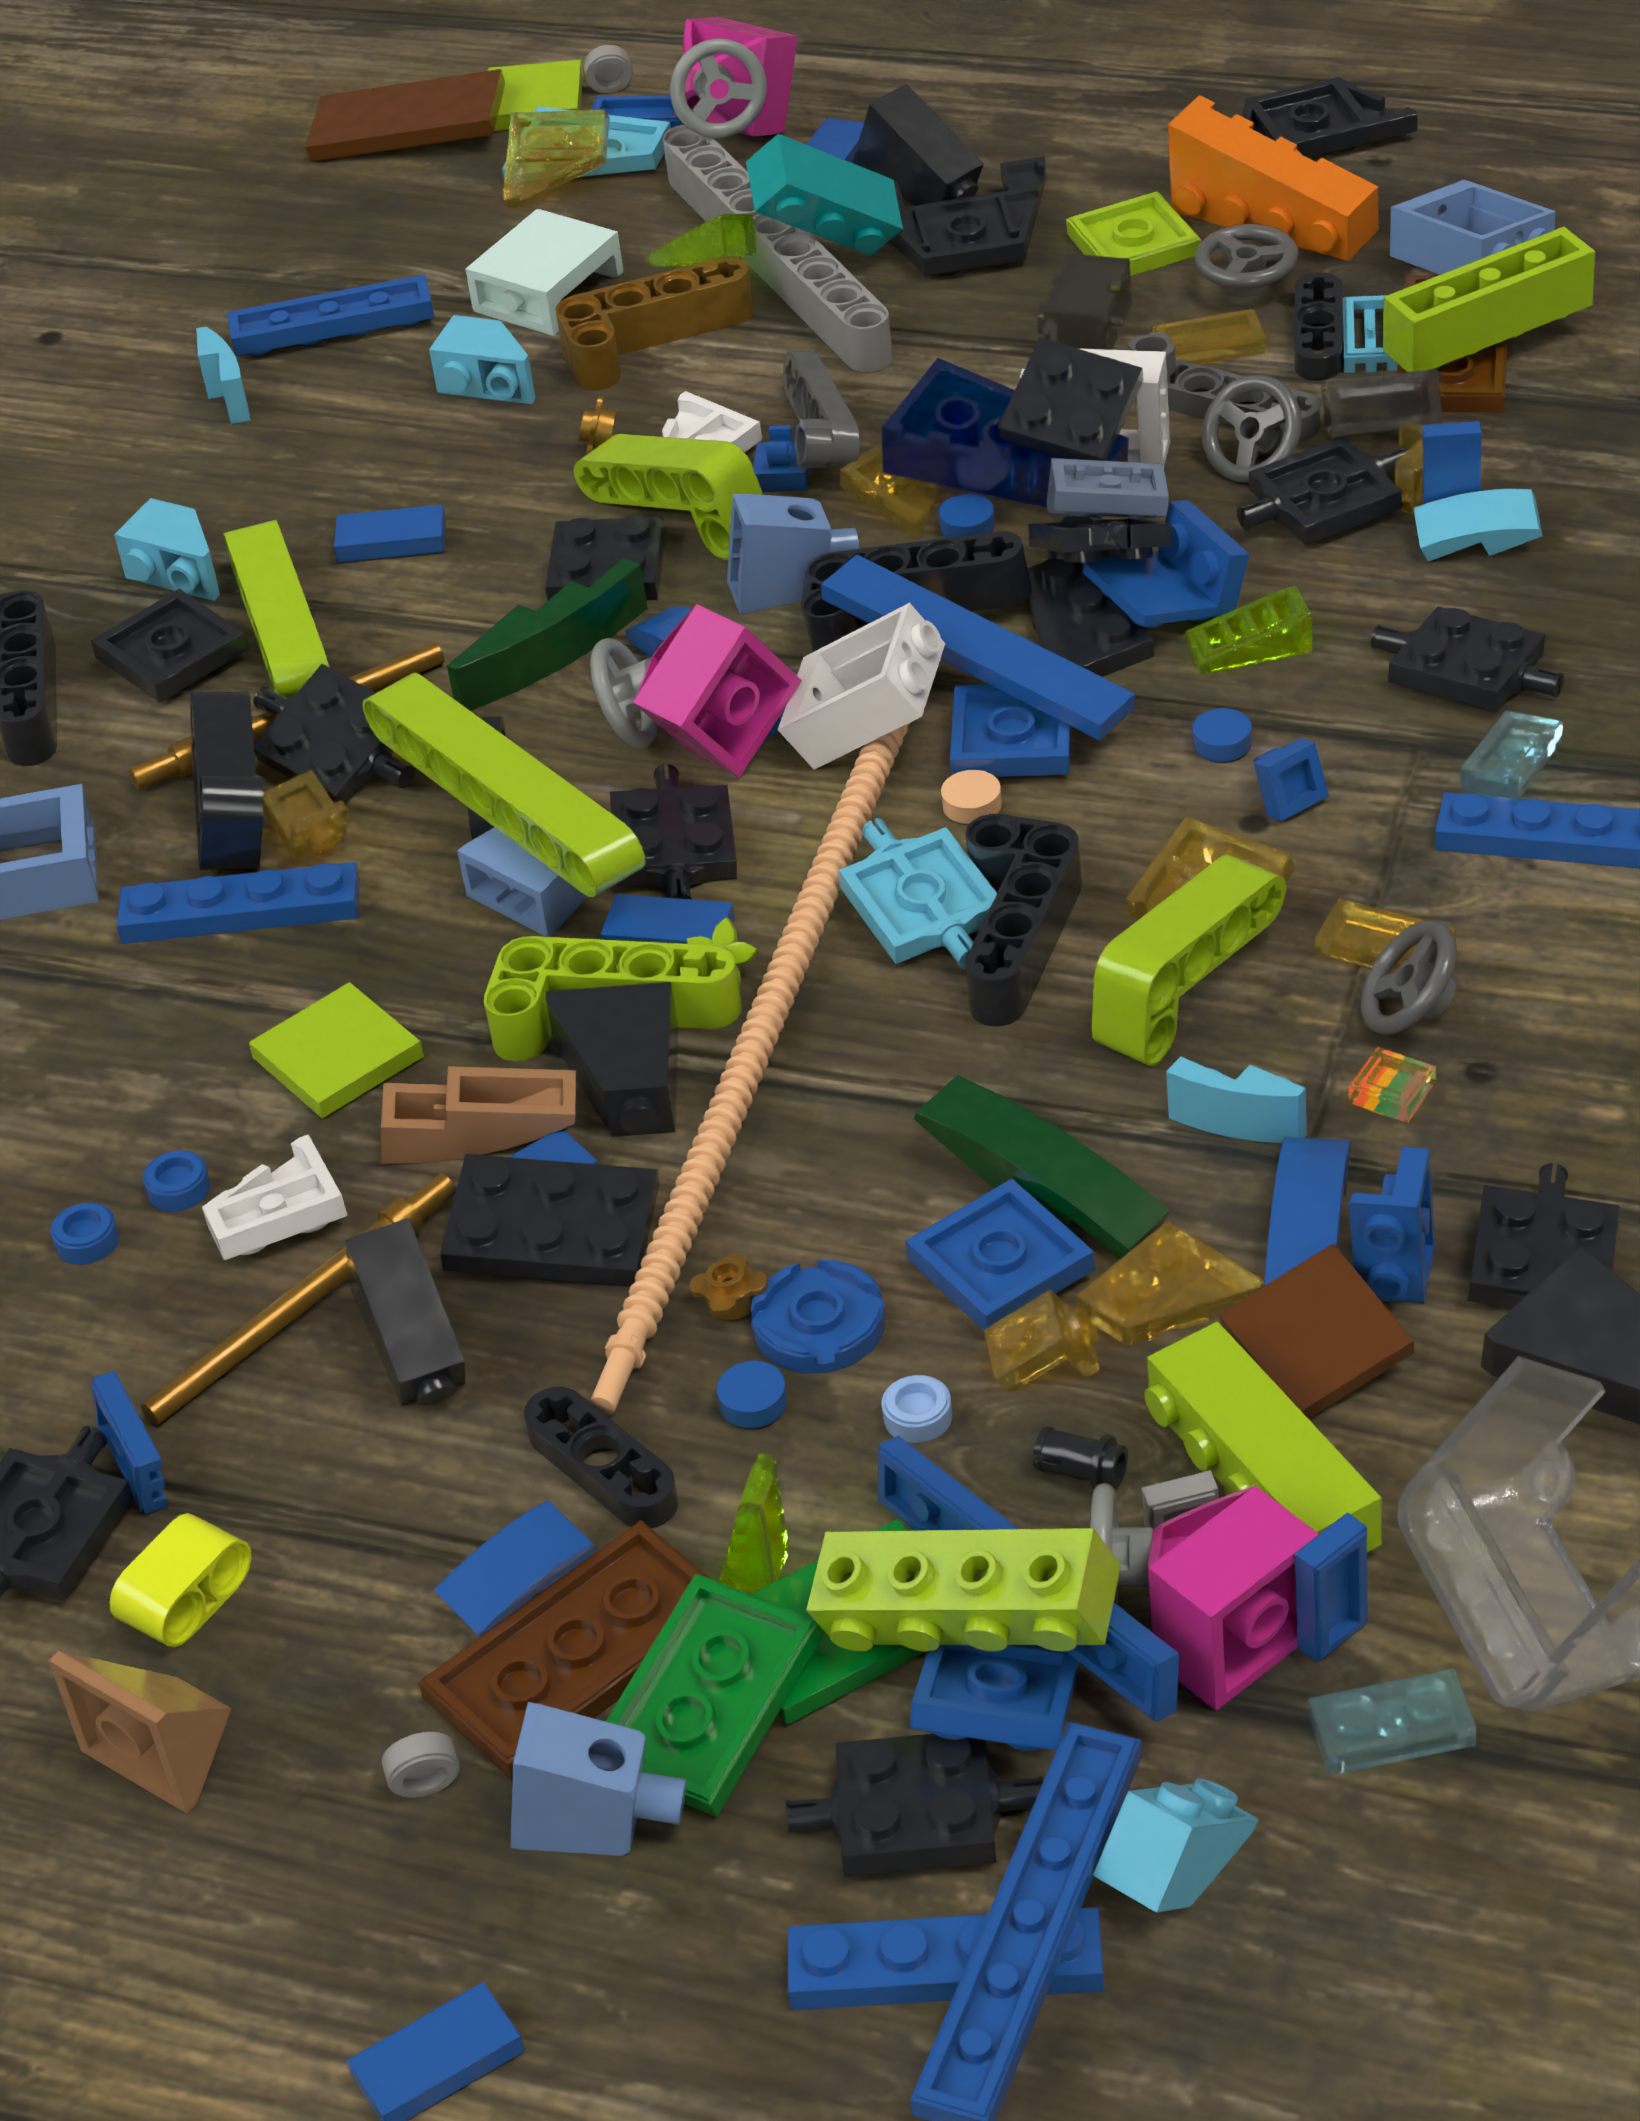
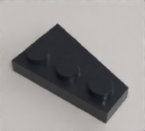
(1083, 622)

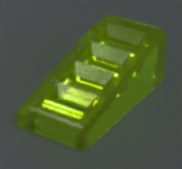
(718, 238)
(1253, 633)
(759, 1532)

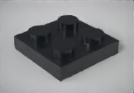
(1070, 402)
(589, 548)
(169, 645)

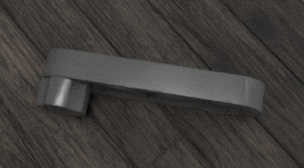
(1186, 377)
(826, 427)

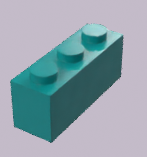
(824, 195)

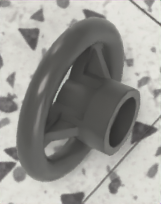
(1249, 266)
(1274, 437)
(1421, 981)

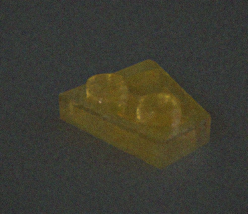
(552, 150)
(895, 497)
(1189, 853)
(1164, 1286)

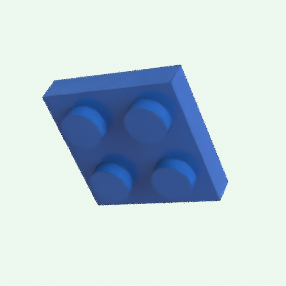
(1005, 735)
(999, 1254)
(996, 1695)

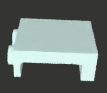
(538, 266)

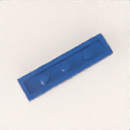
(330, 315)
(1539, 830)
(238, 902)
(914, 1960)

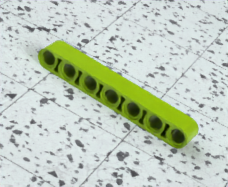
(504, 785)

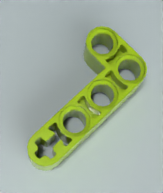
(671, 475)
(1173, 950)
(515, 999)

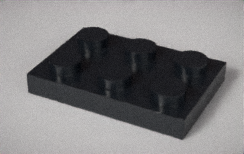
(550, 1220)

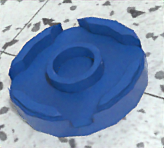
(818, 1317)

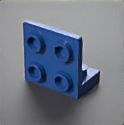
(1180, 582)

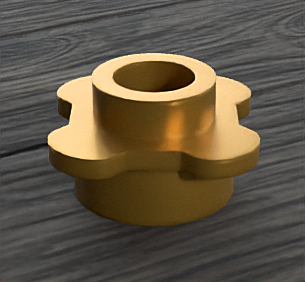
(597, 425)
(729, 1287)

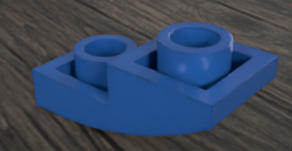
(514, 1567)

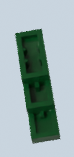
(540, 642)
(1061, 1173)

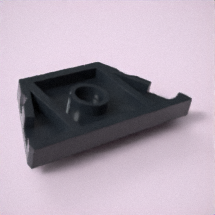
(1327, 116)

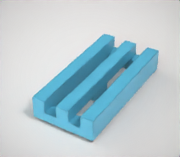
(1369, 354)

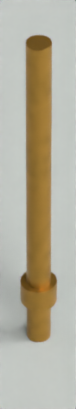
(179, 755)
(286, 1307)

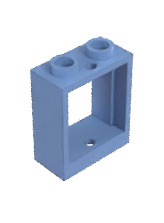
(1468, 227)
(51, 879)

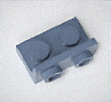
(1107, 489)

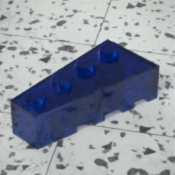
(951, 439)

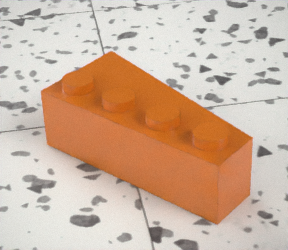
(1241, 177)

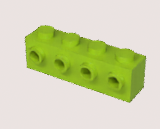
(1488, 301)
(1253, 1433)
(965, 1588)

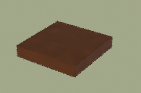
(1318, 1331)

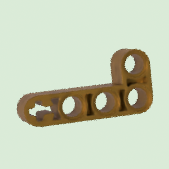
(649, 313)

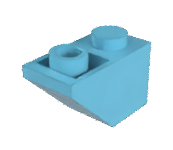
(481, 361)
(167, 549)
(1173, 1842)

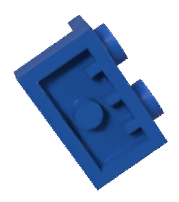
(1396, 1231)

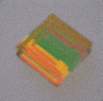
(1392, 1085)

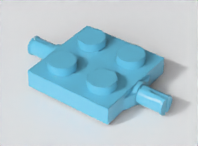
(918, 893)

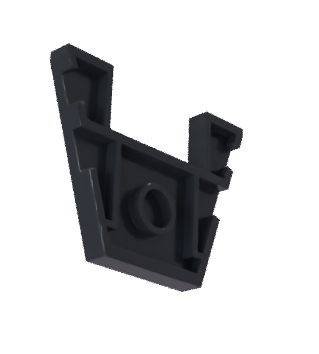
(974, 229)

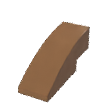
(474, 1113)

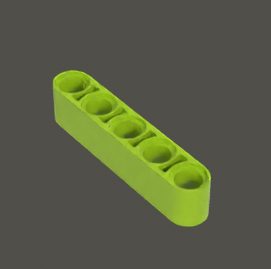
(275, 605)

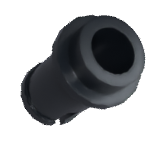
(1081, 1456)

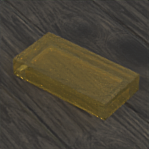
(1216, 337)
(1361, 933)

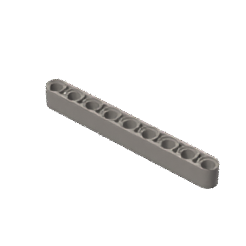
(786, 256)

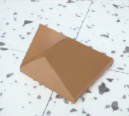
(142, 1724)

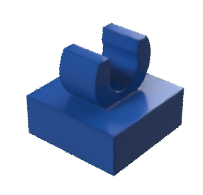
(777, 464)
(1290, 779)

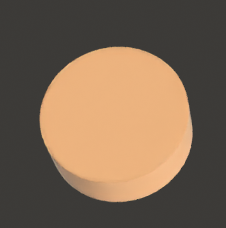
(970, 795)

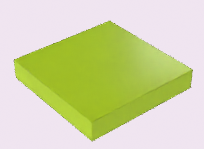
(540, 85)
(1136, 229)
(336, 1050)

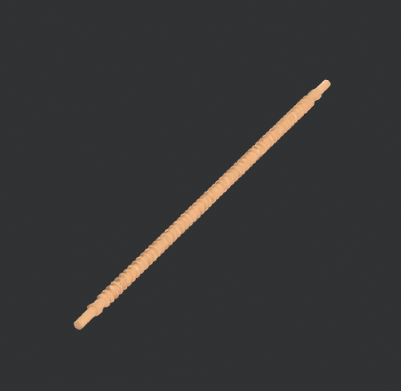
(743, 1072)

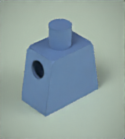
(773, 546)
(516, 883)
(584, 1785)

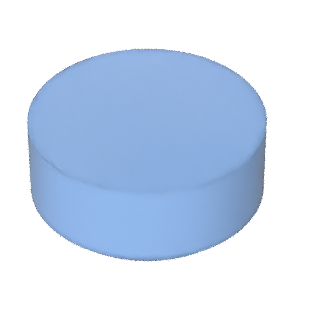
(917, 1408)

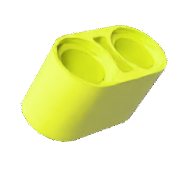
(180, 1580)

